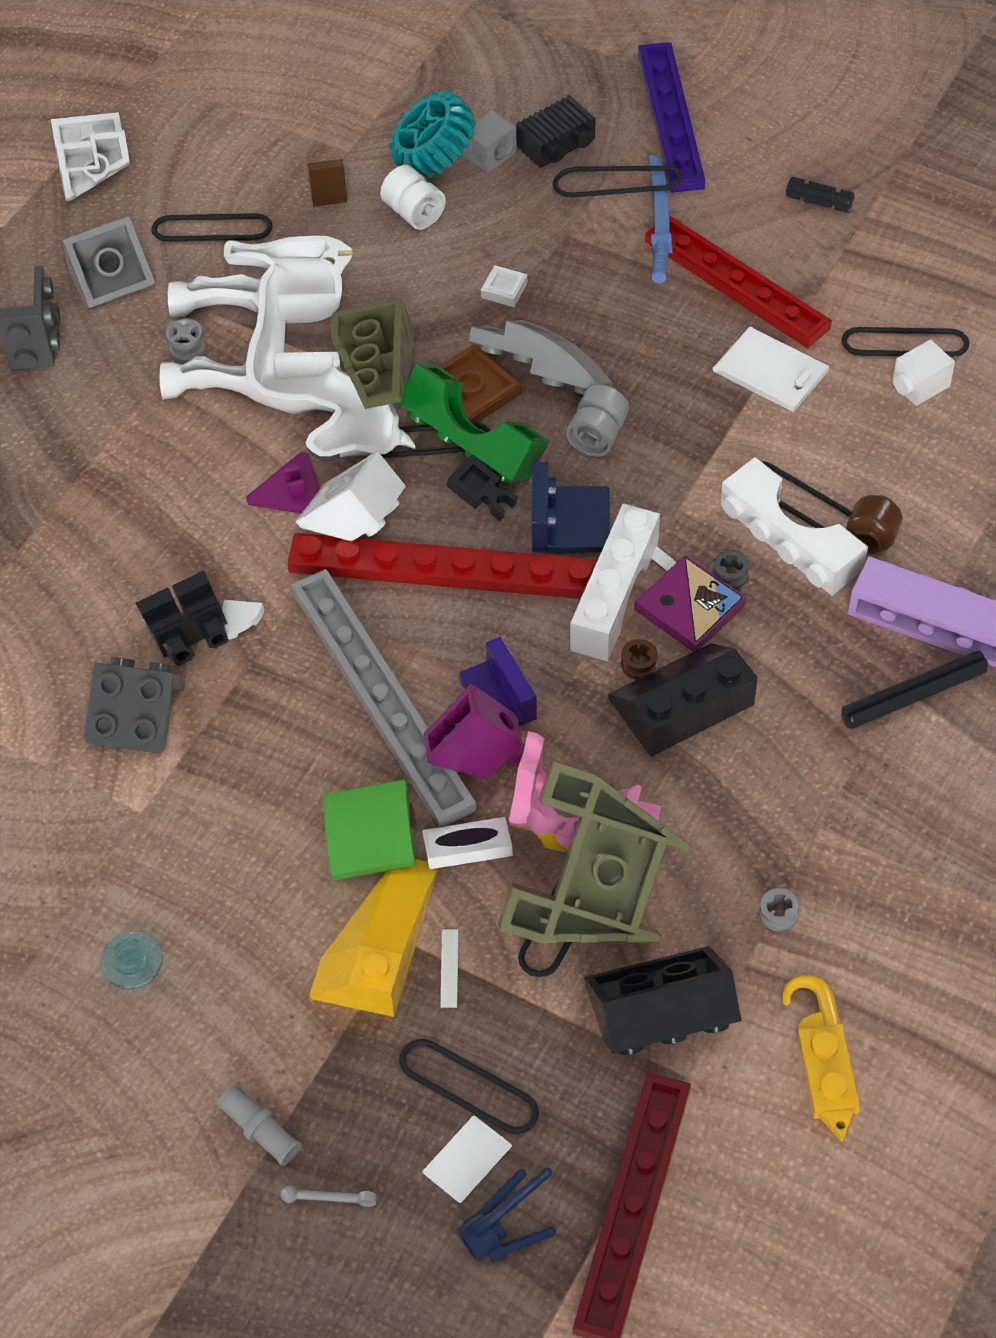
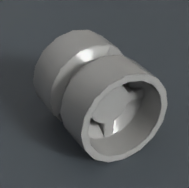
(597, 420)

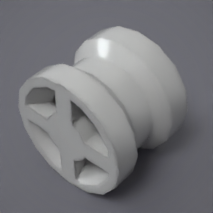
(185, 340)

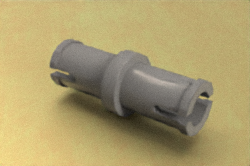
(259, 1125)

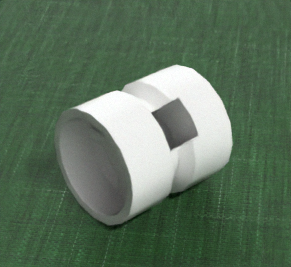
(412, 197)

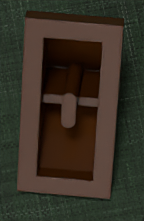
(327, 182)

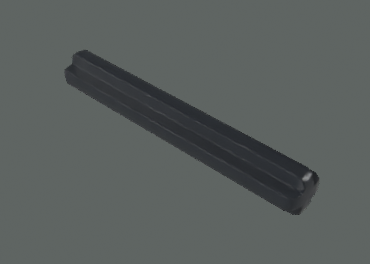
(914, 689)

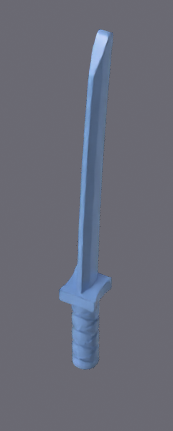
(662, 238)

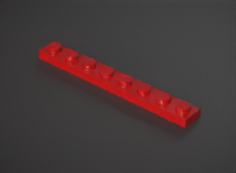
(441, 565)

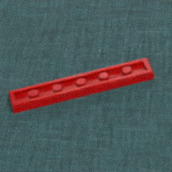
(745, 285)

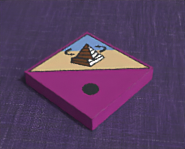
(690, 603)

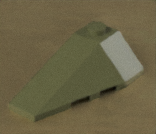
(376, 349)

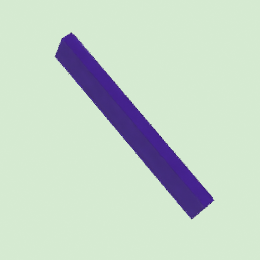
(671, 115)

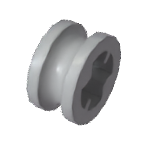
(784, 897)

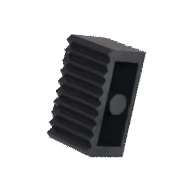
(555, 131)

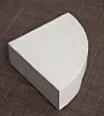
(241, 616)

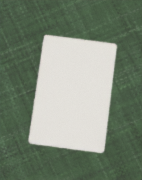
(467, 1159)

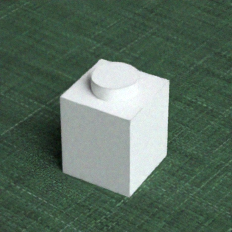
(923, 372)

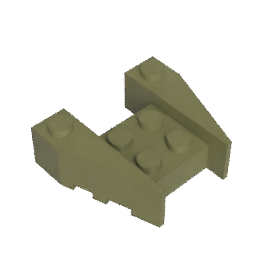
(605, 870)

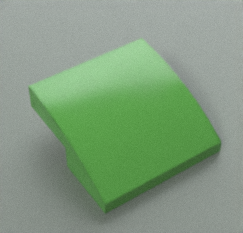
(369, 830)

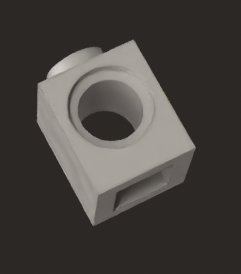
(492, 142)

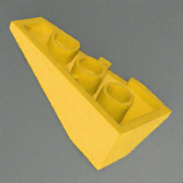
(375, 948)

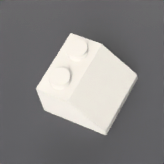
(354, 500)

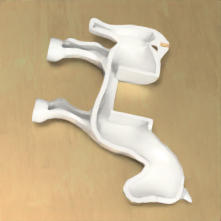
(298, 287)

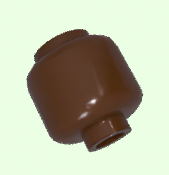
(875, 522)

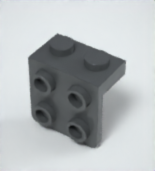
(29, 330)
(131, 705)

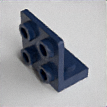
(568, 515)

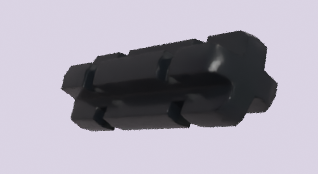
(820, 194)

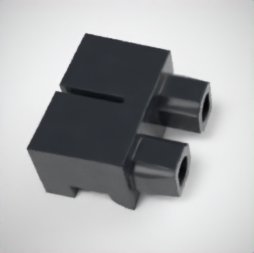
(177, 634)

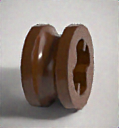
(639, 648)

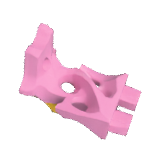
(528, 813)

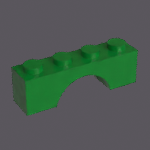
(436, 400)

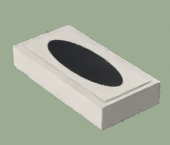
(467, 843)

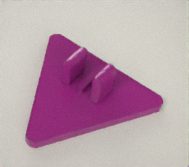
(288, 488)

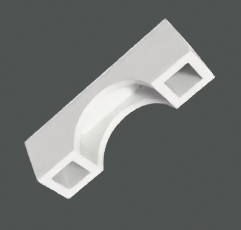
(825, 555)
(605, 598)

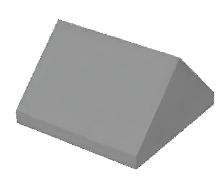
(107, 262)

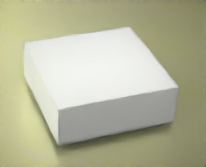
(504, 286)

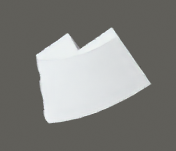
(88, 150)

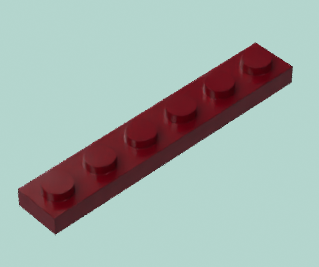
(632, 1209)

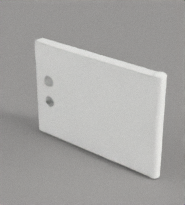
(771, 369)

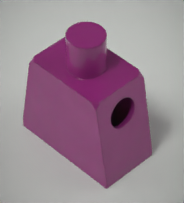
(474, 736)

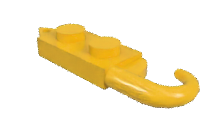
(825, 1058)

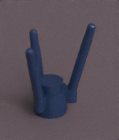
(483, 1230)

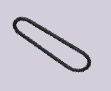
(616, 191)

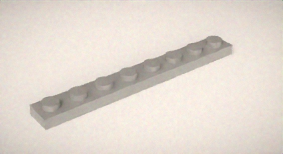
(381, 697)

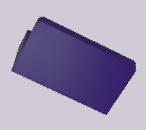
(503, 681)

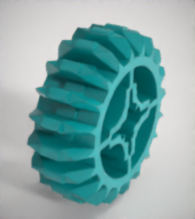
(433, 133)

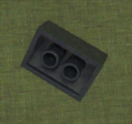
(686, 697)
(663, 1000)

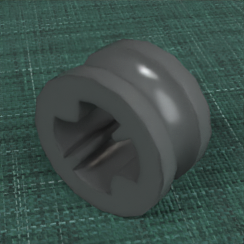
(732, 559)

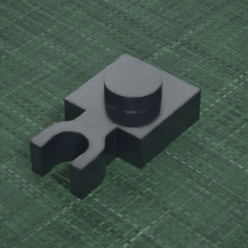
(480, 484)

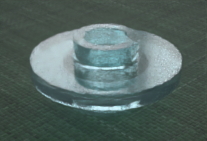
(131, 960)

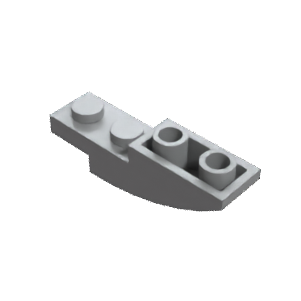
(547, 351)

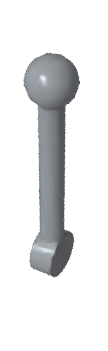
(365, 1198)

